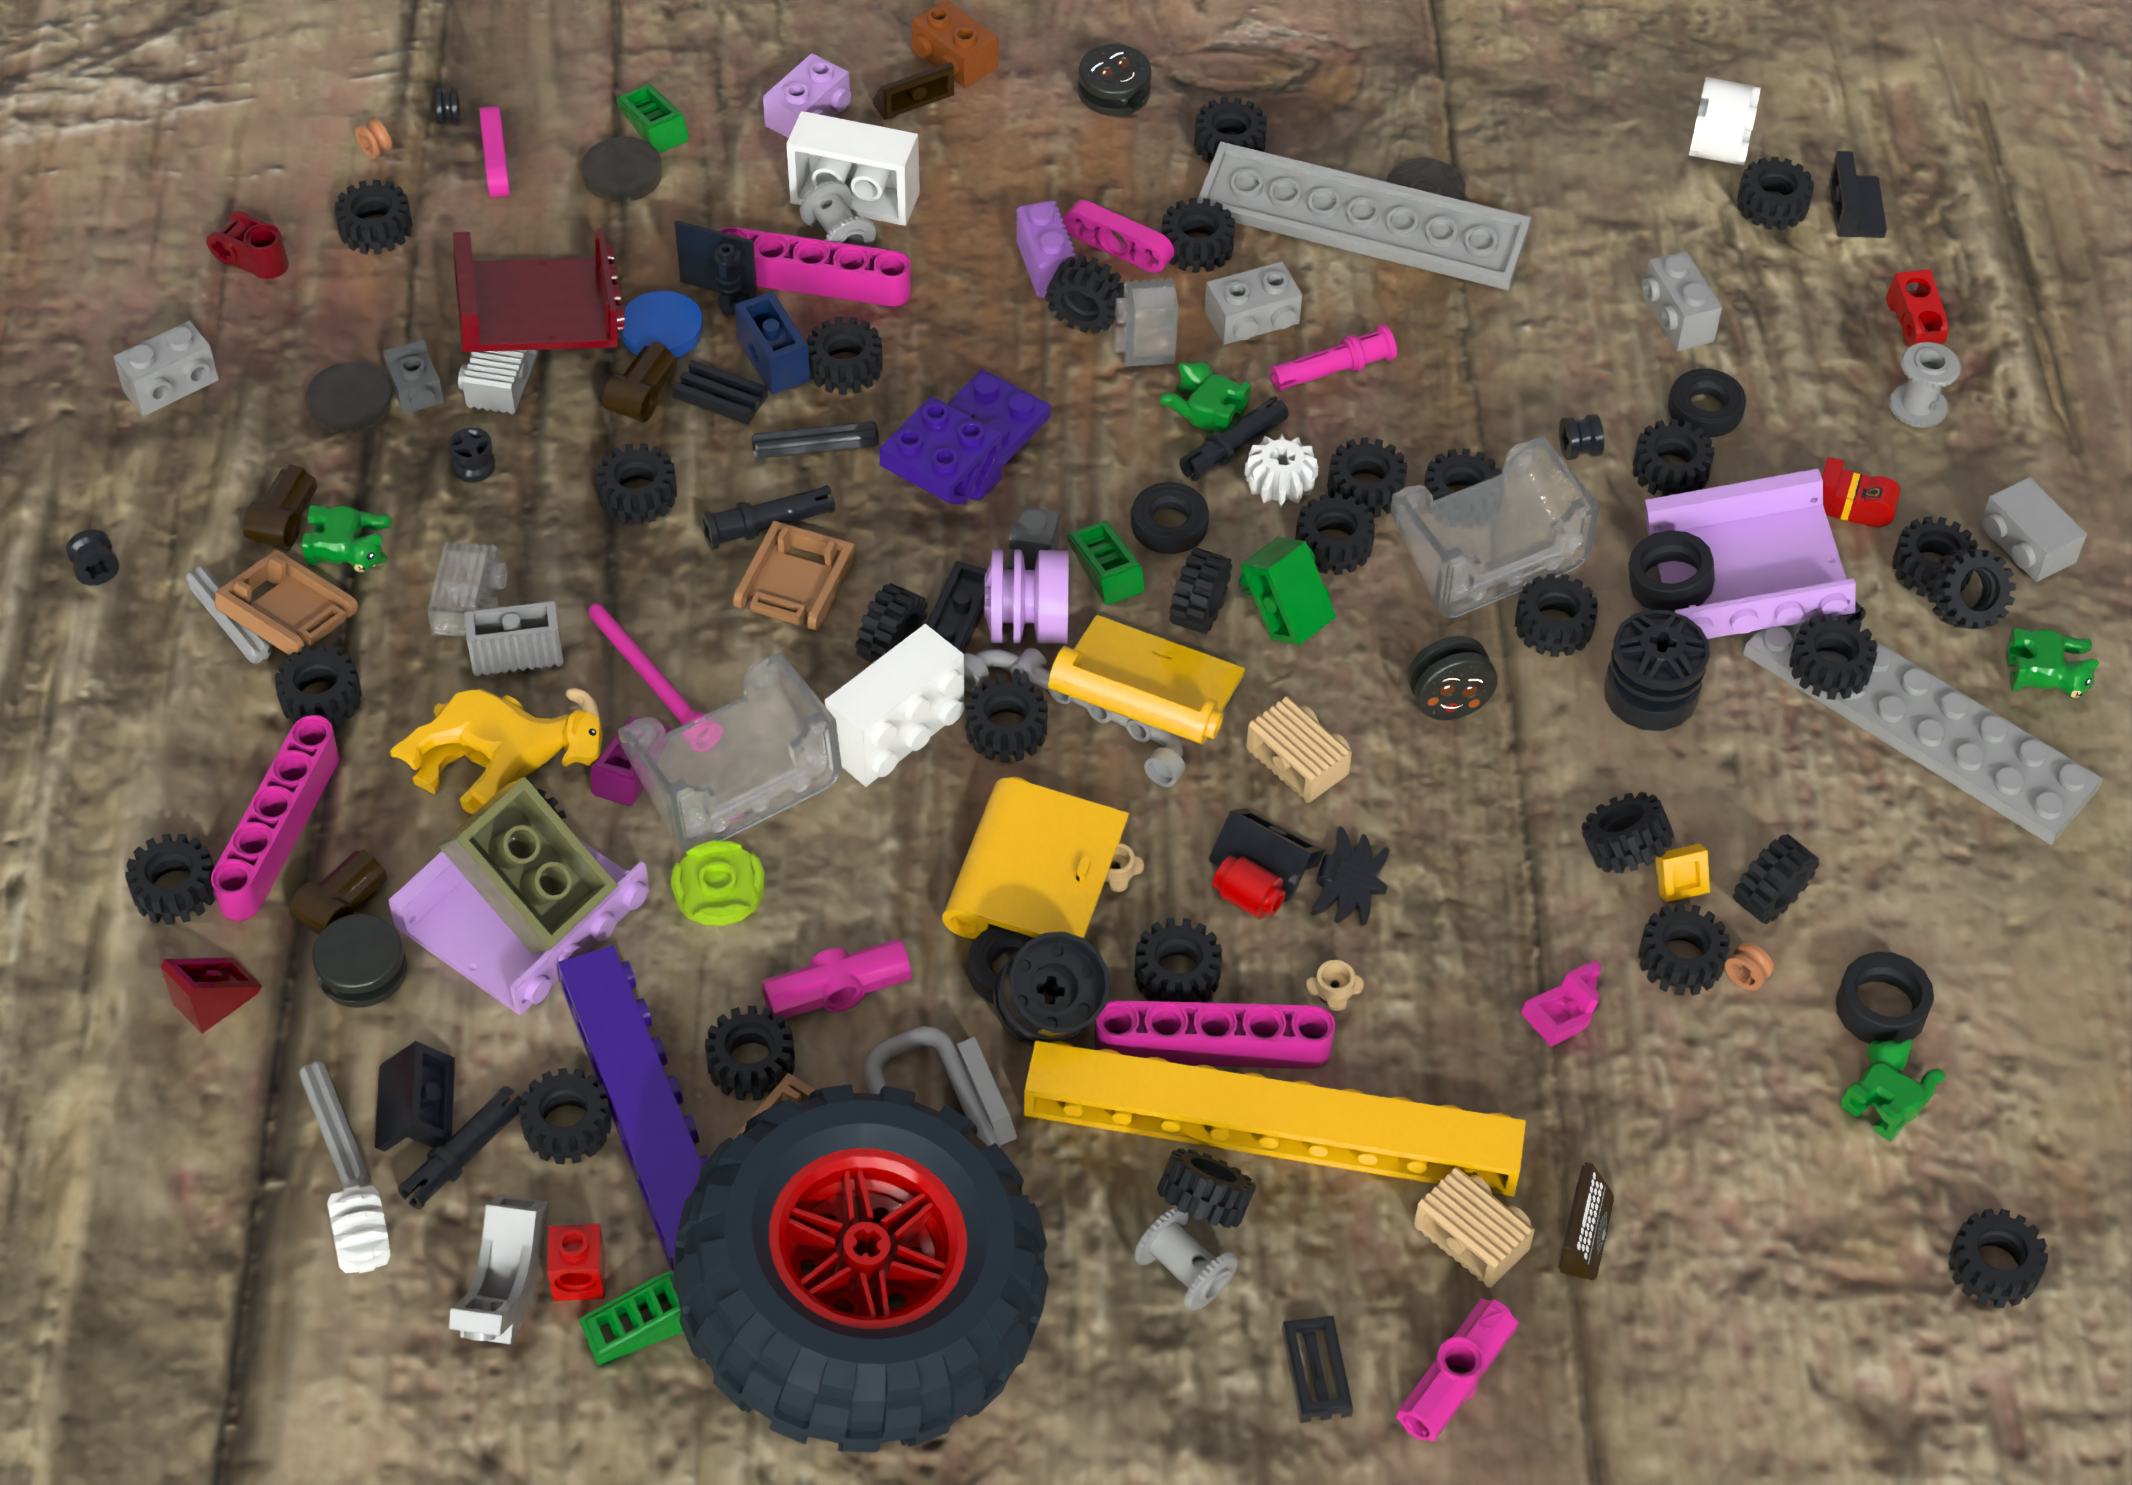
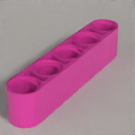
(829, 268)
(275, 818)
(1233, 1021)

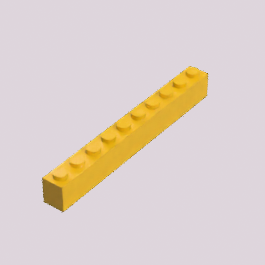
(1271, 1116)

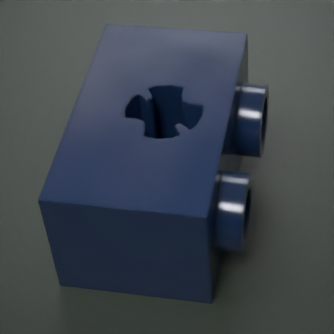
(772, 342)

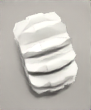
(1281, 470)
(358, 1229)

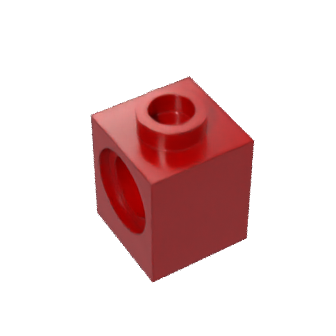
(576, 1262)

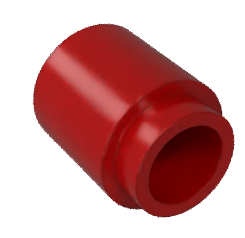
(1249, 886)

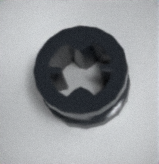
(448, 105)

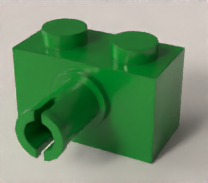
(1287, 590)

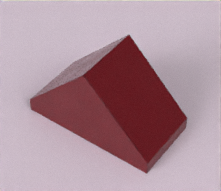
(208, 988)

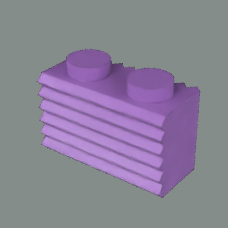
(1042, 242)

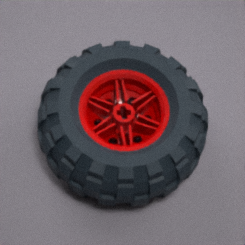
(807, 1192)

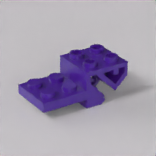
(964, 444)

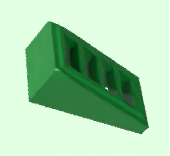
(655, 122)
(1109, 565)
(630, 1304)

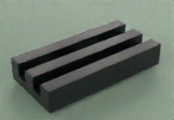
(723, 387)
(1323, 1406)

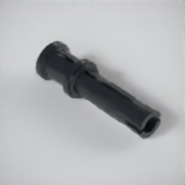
(748, 520)

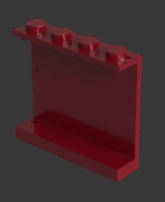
(537, 300)

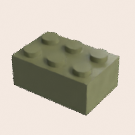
(528, 866)

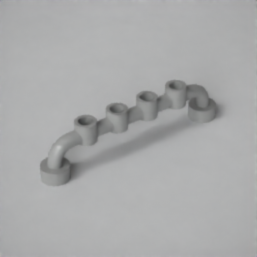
(1162, 766)

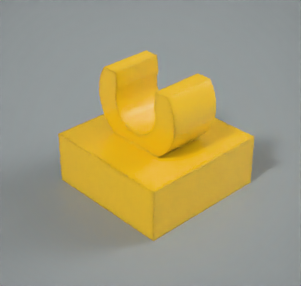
(1683, 873)

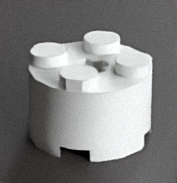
(1724, 121)

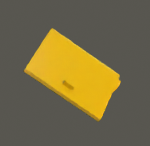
(1147, 679)
(1028, 862)

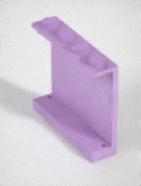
(1768, 553)
(464, 931)

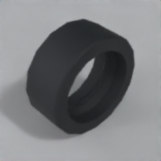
(1667, 547)
(1893, 970)

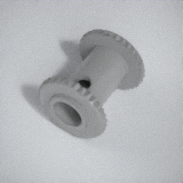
(836, 218)
(1928, 369)
(1186, 1258)

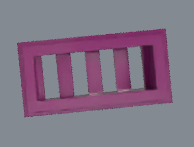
(613, 774)

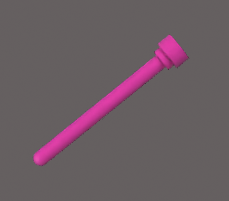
(643, 664)

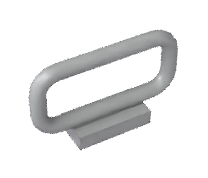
(966, 1072)

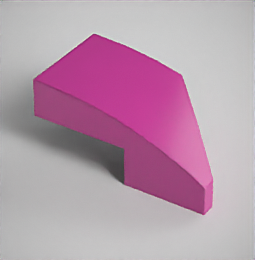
(1567, 1007)

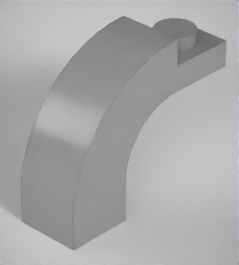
(505, 1271)

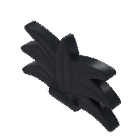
(1350, 878)

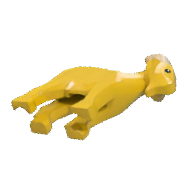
(501, 738)

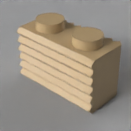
(1299, 749)
(1474, 1226)

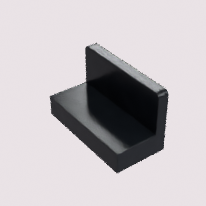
(1856, 200)
(1268, 846)
(415, 1097)

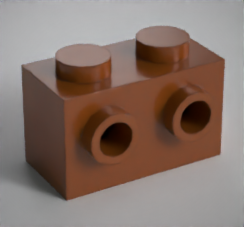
(951, 35)

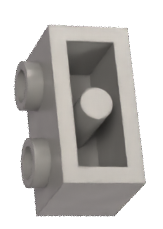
(1681, 300)
(1253, 303)
(166, 368)
(2033, 529)

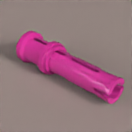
(1350, 354)

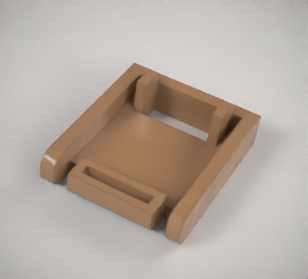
(792, 586)
(292, 613)

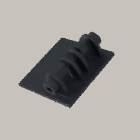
(717, 263)

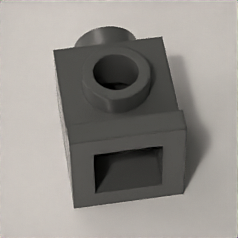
(413, 376)
(1035, 532)

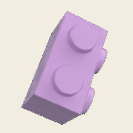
(810, 87)

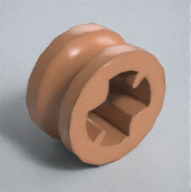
(373, 138)
(1749, 966)

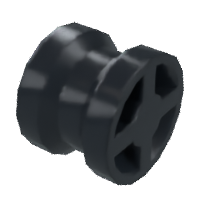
(1581, 436)
(472, 454)
(92, 557)

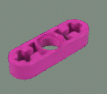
(494, 152)
(1095, 225)

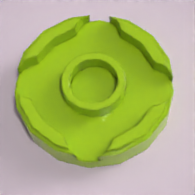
(718, 883)

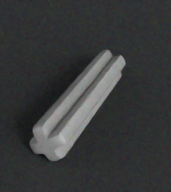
(204, 586)
(333, 1125)

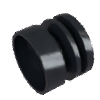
(1656, 670)
(1071, 974)

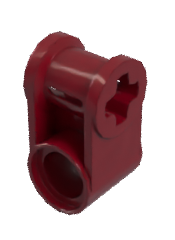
(250, 246)

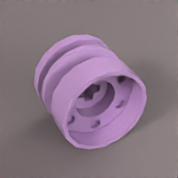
(1028, 596)

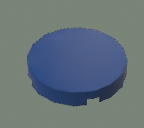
(663, 319)

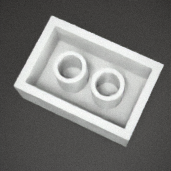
(868, 158)
(898, 704)

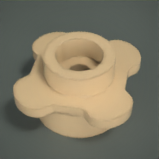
(1128, 865)
(1335, 973)

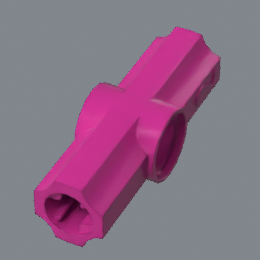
(836, 979)
(1444, 1391)

